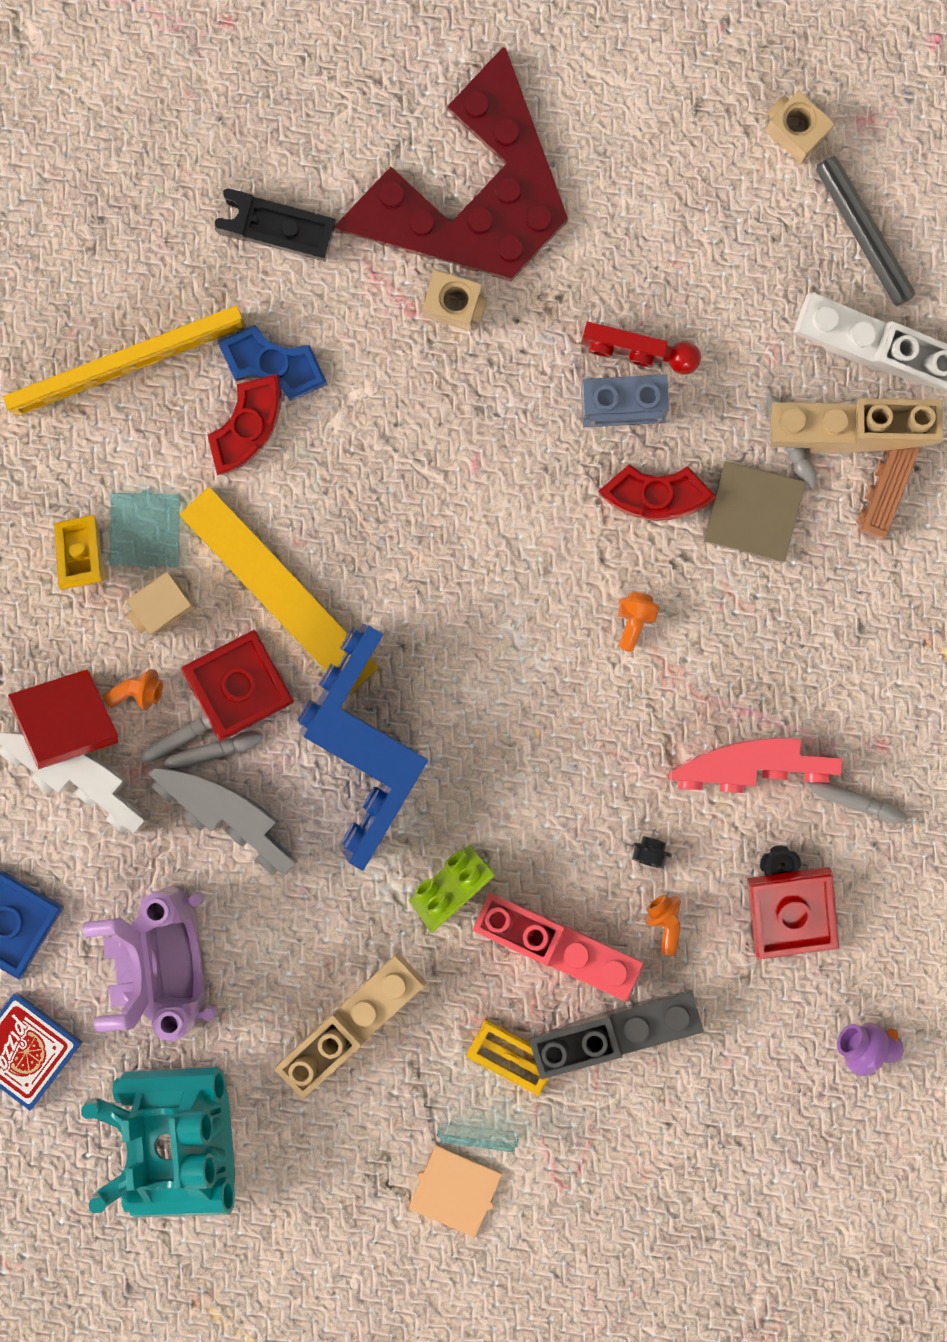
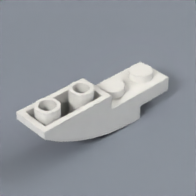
(873, 342)
(94, 782)

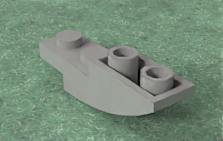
(212, 803)

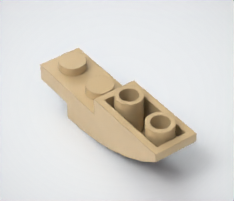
(856, 427)
(350, 1025)

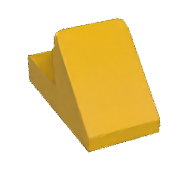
(79, 552)

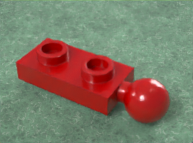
(641, 349)

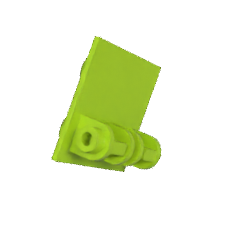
(451, 888)

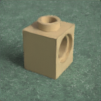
(798, 144)
(446, 284)
(159, 605)

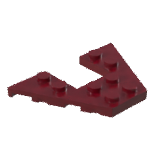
(505, 220)

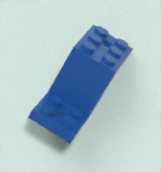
(361, 746)

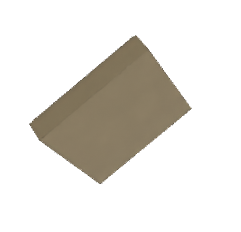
(754, 512)

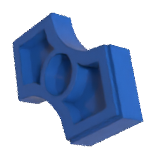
(255, 357)

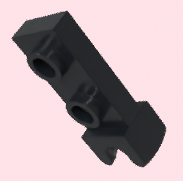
(277, 225)

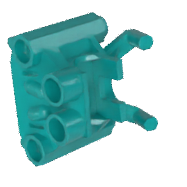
(196, 1115)

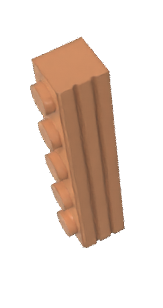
(887, 492)

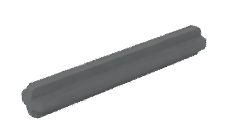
(865, 231)

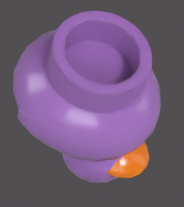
(868, 1047)

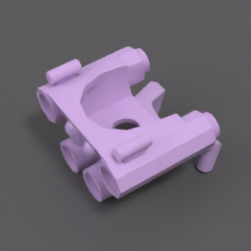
(156, 965)

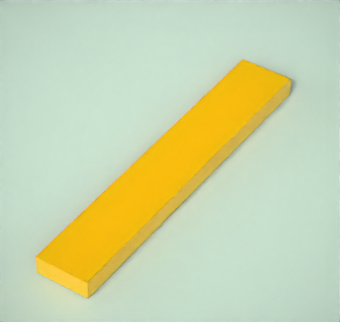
(124, 361)
(270, 581)

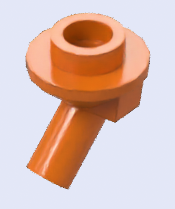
(638, 610)
(145, 690)
(664, 913)

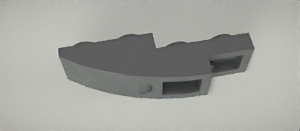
(616, 1033)

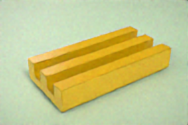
(481, 1040)

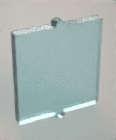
(144, 530)
(477, 1137)

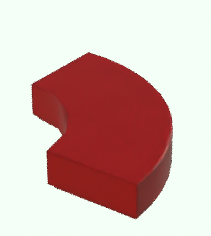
(249, 426)
(657, 497)

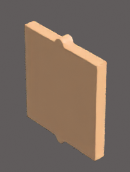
(455, 1190)

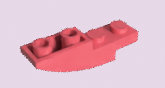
(738, 764)
(558, 946)

